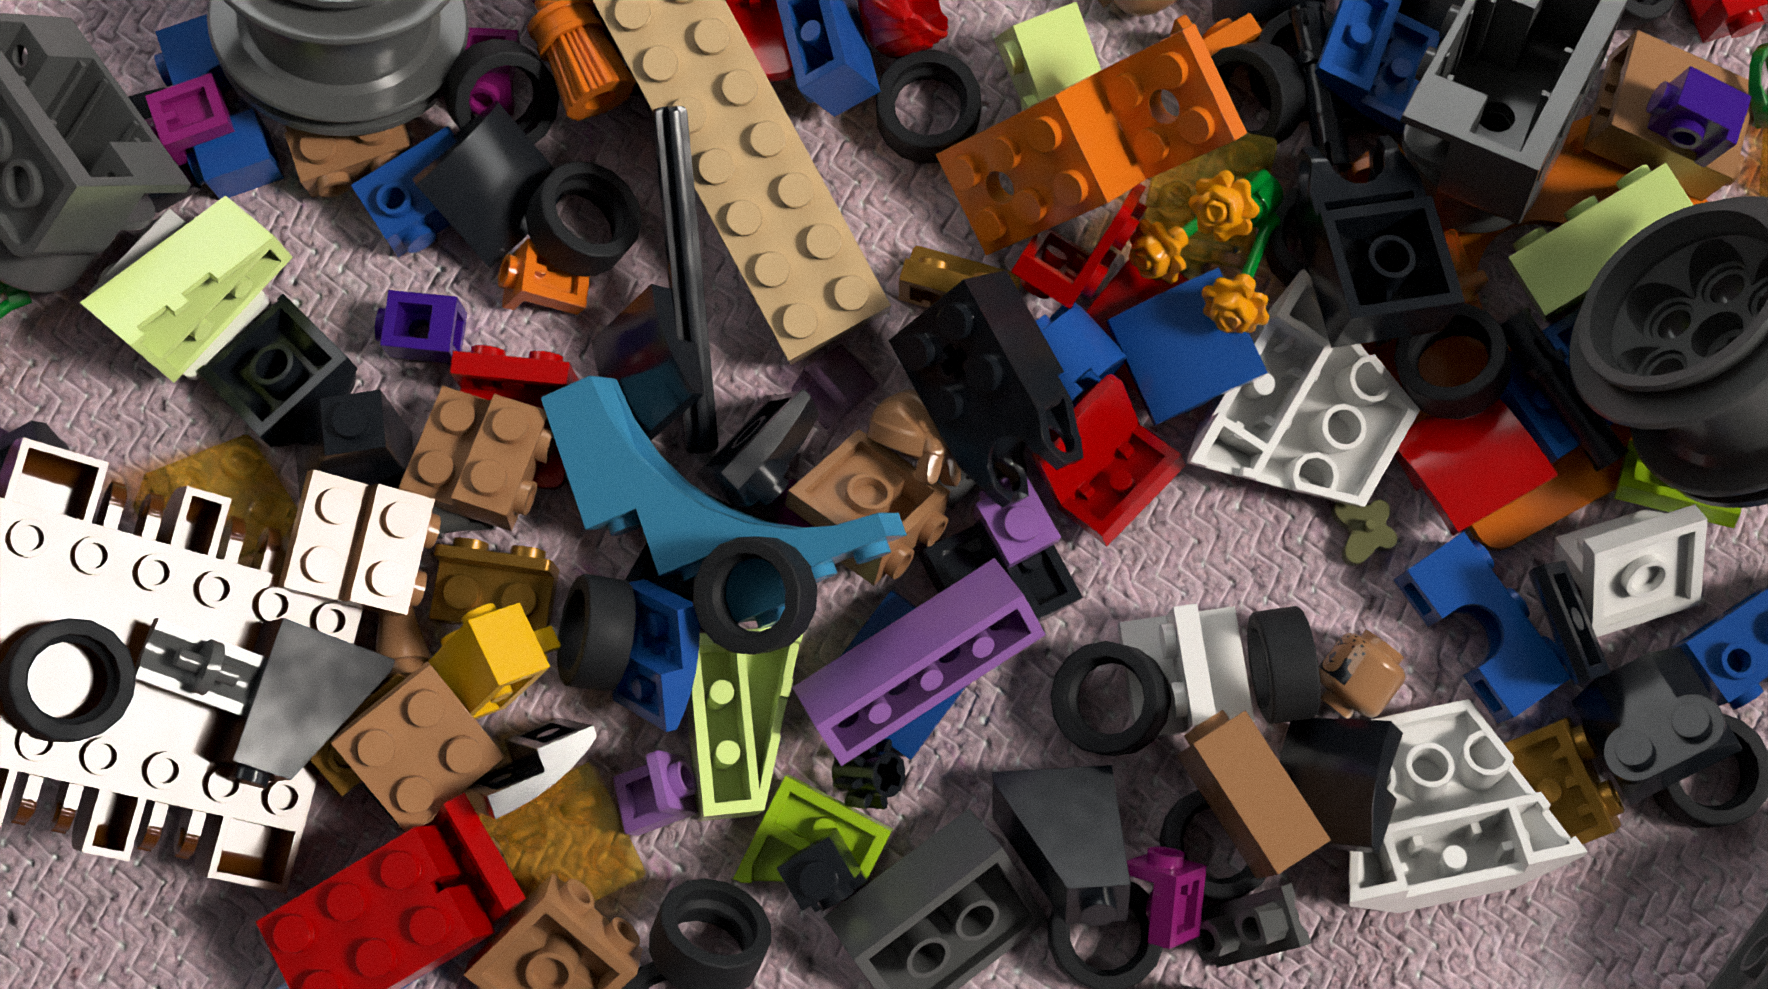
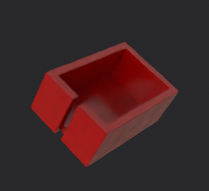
(378, 919)

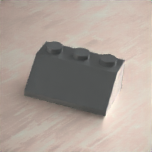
(938, 912)

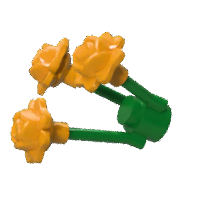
(1227, 210)

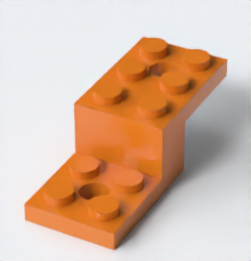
(1092, 141)

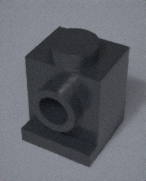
(822, 873)

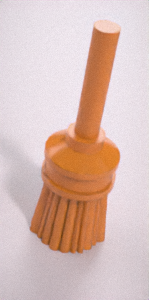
(580, 57)

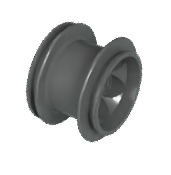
(338, 61)
(1682, 349)

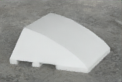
(1318, 417)
(1459, 818)

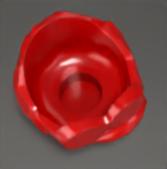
(902, 25)

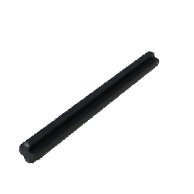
(685, 263)

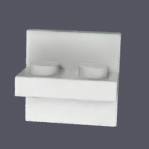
(1637, 566)
(1200, 660)

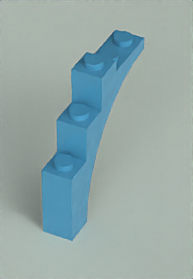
(629, 485)

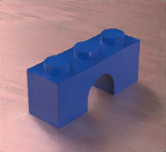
(232, 161)
(1518, 661)

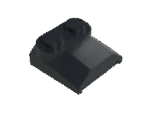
(279, 373)
(757, 456)
(1654, 723)

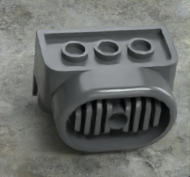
(1502, 103)
(69, 155)

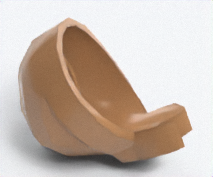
(907, 427)

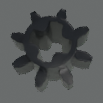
(870, 777)

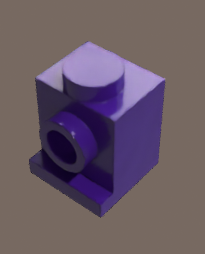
(1698, 114)
(410, 310)

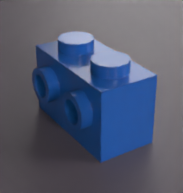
(829, 52)
(395, 201)
(1732, 651)

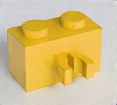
(493, 657)

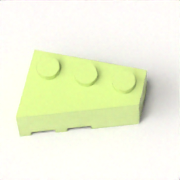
(1047, 53)
(1563, 264)
(190, 287)
(737, 726)

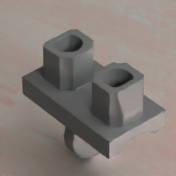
(197, 666)
(1251, 927)

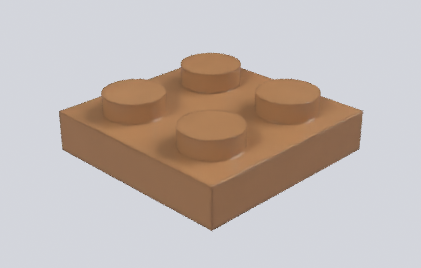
(417, 748)

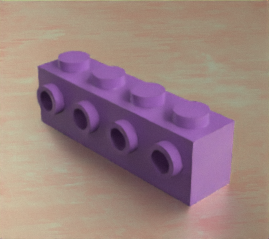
(918, 661)

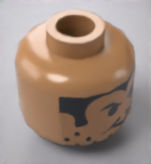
(1361, 675)

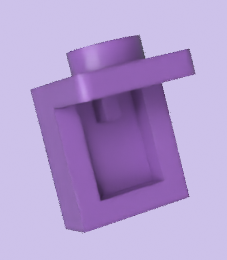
(1018, 528)
(656, 793)

